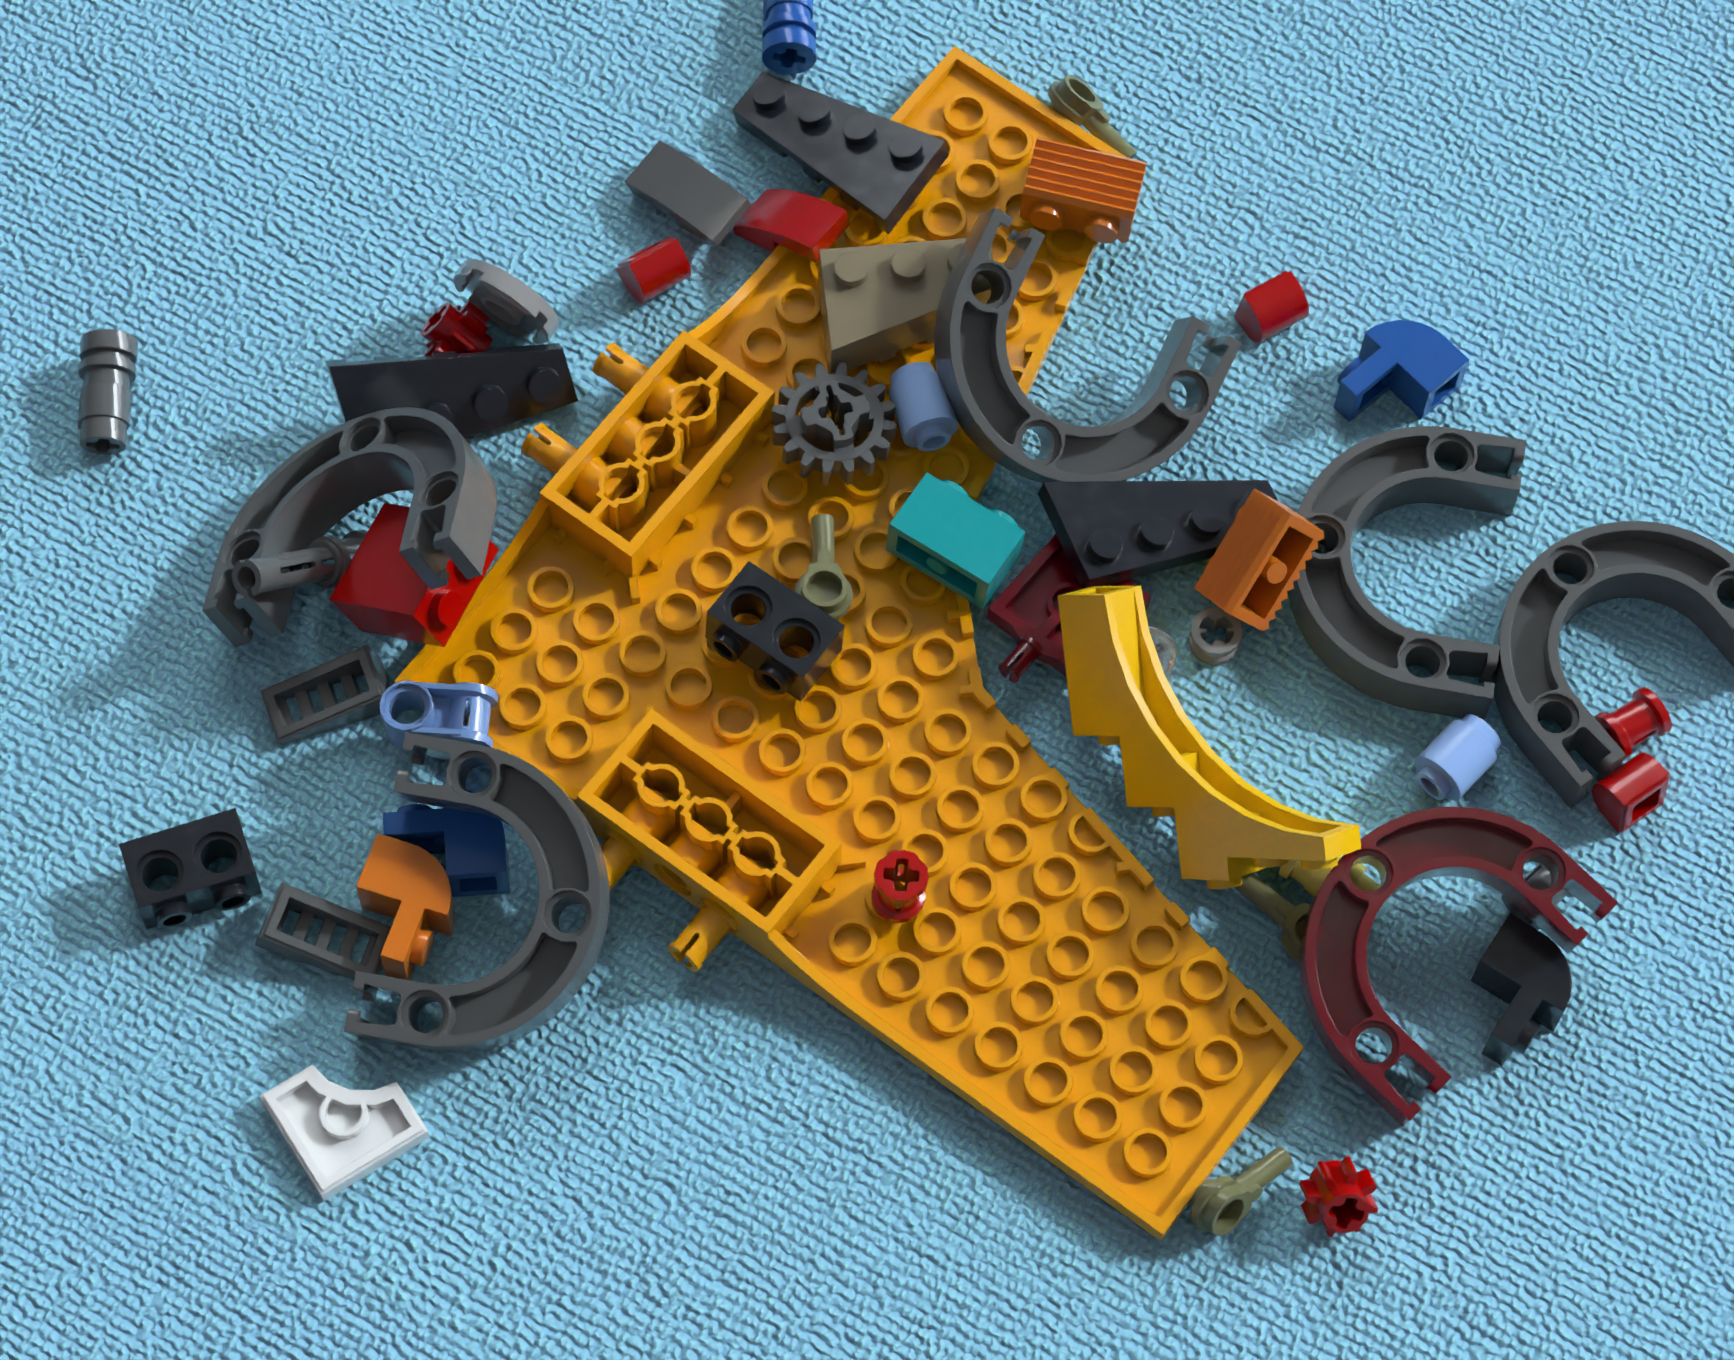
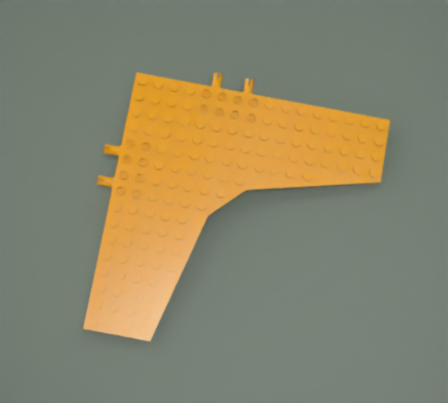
(1044, 953)

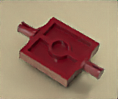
(1031, 611)

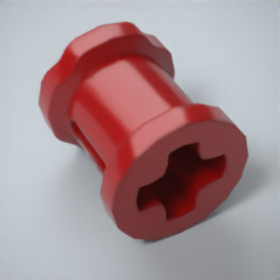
(1636, 720)
(915, 879)

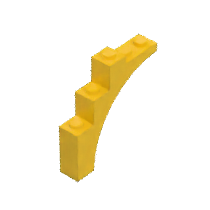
(1167, 765)

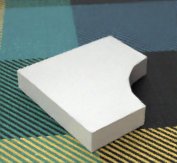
(342, 1131)

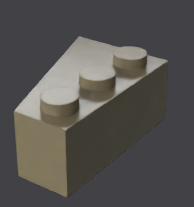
(884, 297)

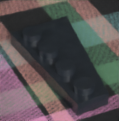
(854, 151)
(466, 388)
(1141, 526)

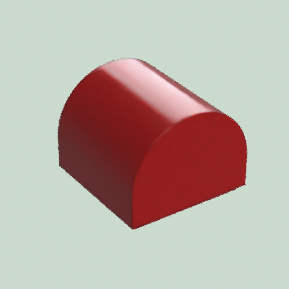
(654, 269)
(1272, 307)
(1631, 791)

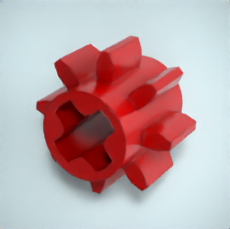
(457, 330)
(1338, 1196)

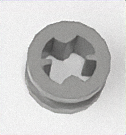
(1217, 652)

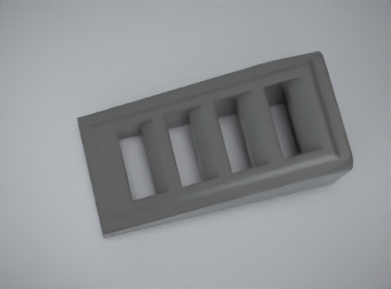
(322, 678)
(331, 914)

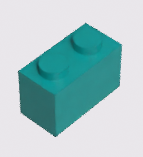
(955, 539)

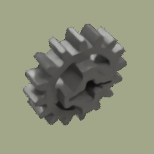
(817, 440)

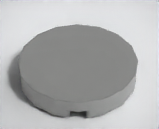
(507, 300)

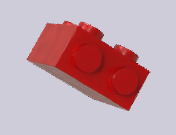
(389, 597)

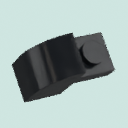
(1529, 976)

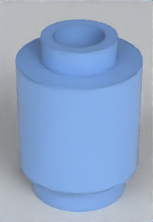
(922, 407)
(1457, 758)

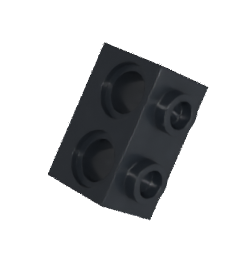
(784, 622)
(186, 854)

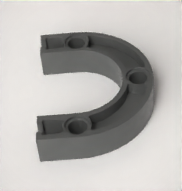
(997, 412)
(337, 473)
(1608, 563)
(1330, 605)
(549, 963)

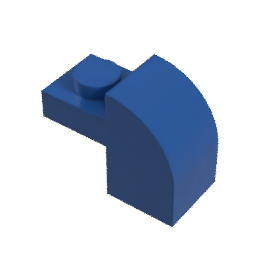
(1407, 360)
(471, 843)

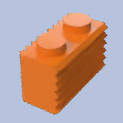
(1082, 191)
(1259, 560)

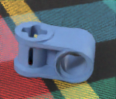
(444, 710)

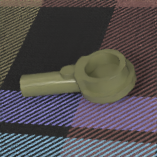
(1081, 106)
(824, 582)
(1278, 909)
(1224, 1201)

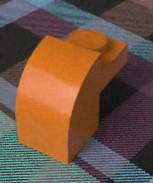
(413, 890)

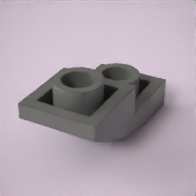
(688, 192)

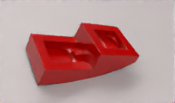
(792, 221)

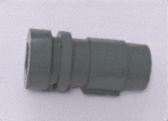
(105, 398)

